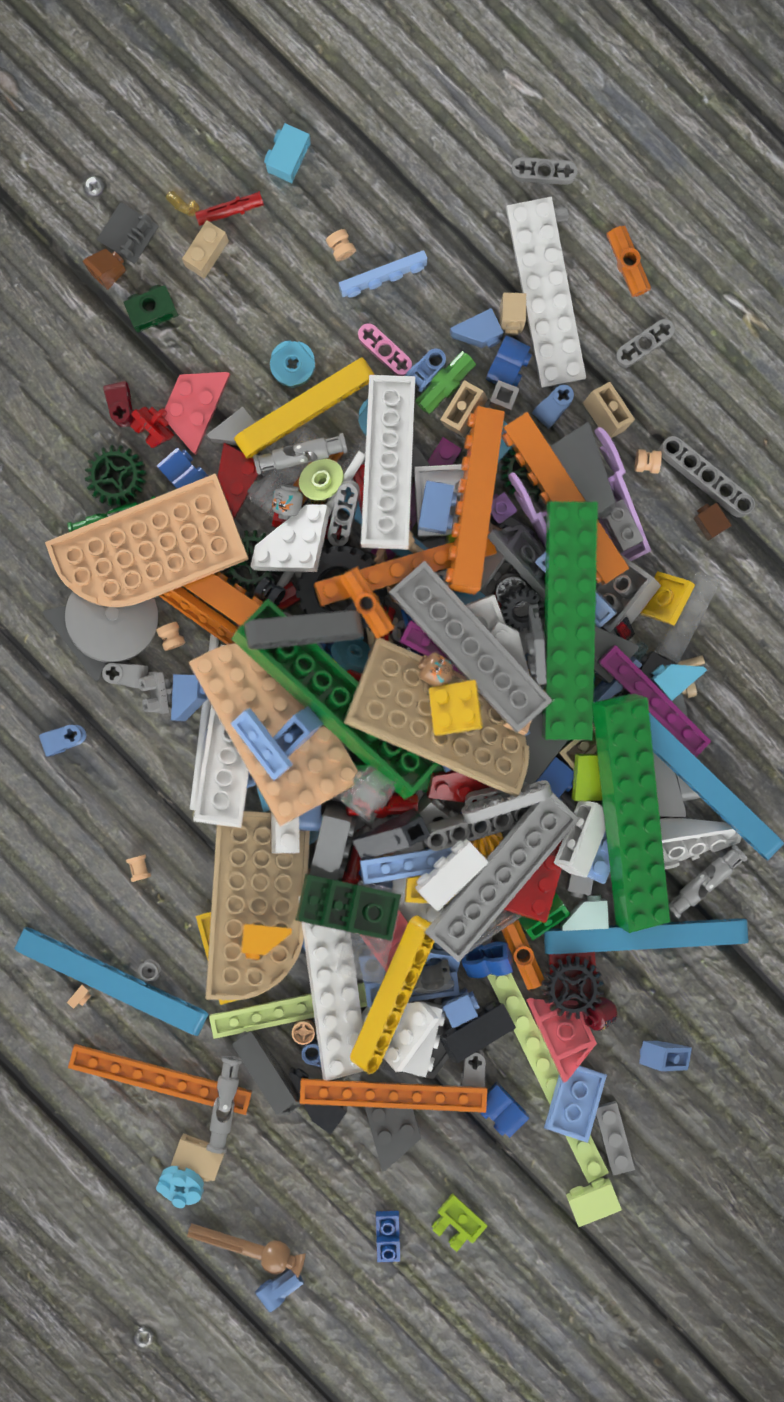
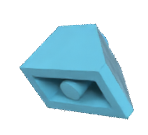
(675, 678)

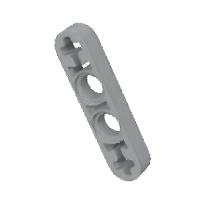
(505, 802)

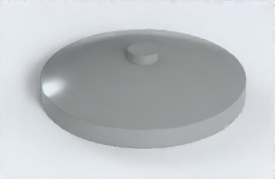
(110, 632)

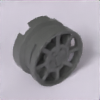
(506, 582)

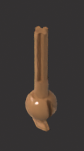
(274, 1256)

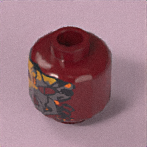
(603, 1015)

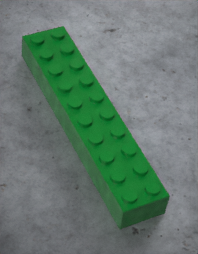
(570, 619)
(329, 691)
(631, 812)

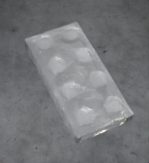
(365, 955)

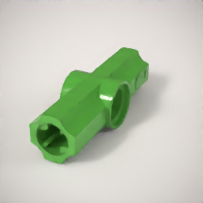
(445, 382)

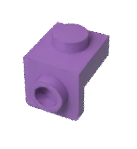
(502, 508)

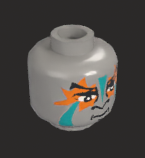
(287, 501)

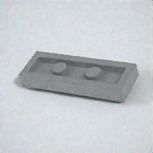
(614, 1138)

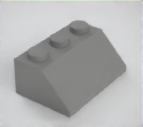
(628, 594)

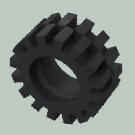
(512, 599)

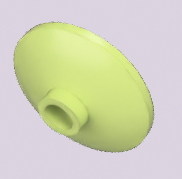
(317, 473)

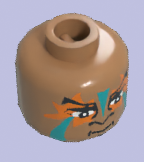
(435, 670)

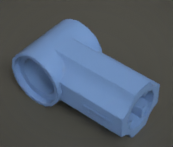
(273, 1292)

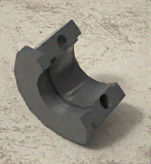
(434, 979)

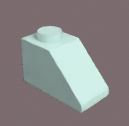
(587, 915)

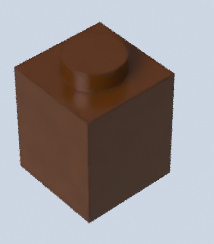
(711, 520)

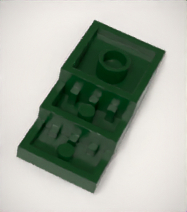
(348, 907)

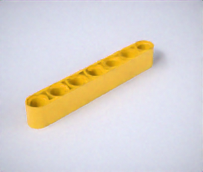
(304, 408)
(393, 996)

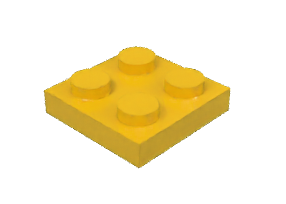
(669, 599)
(455, 707)

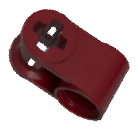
(119, 400)

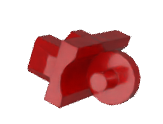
(154, 423)

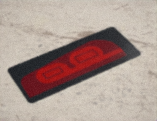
(624, 629)

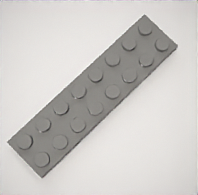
(470, 646)
(501, 879)

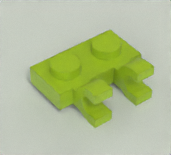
(461, 1218)

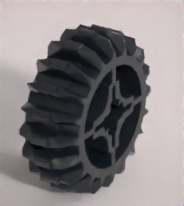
(565, 995)

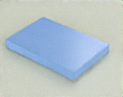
(576, 1104)

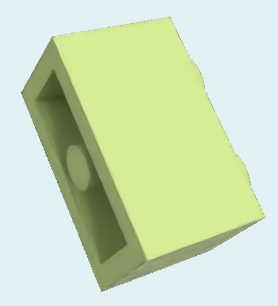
(593, 1201)

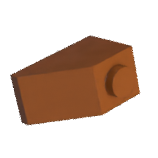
(105, 267)

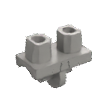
(160, 692)

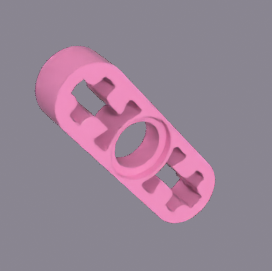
(368, 343)

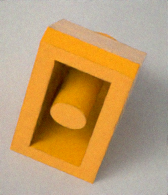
(260, 940)

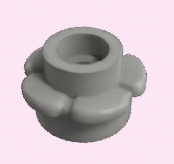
(143, 970)

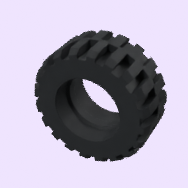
(331, 559)

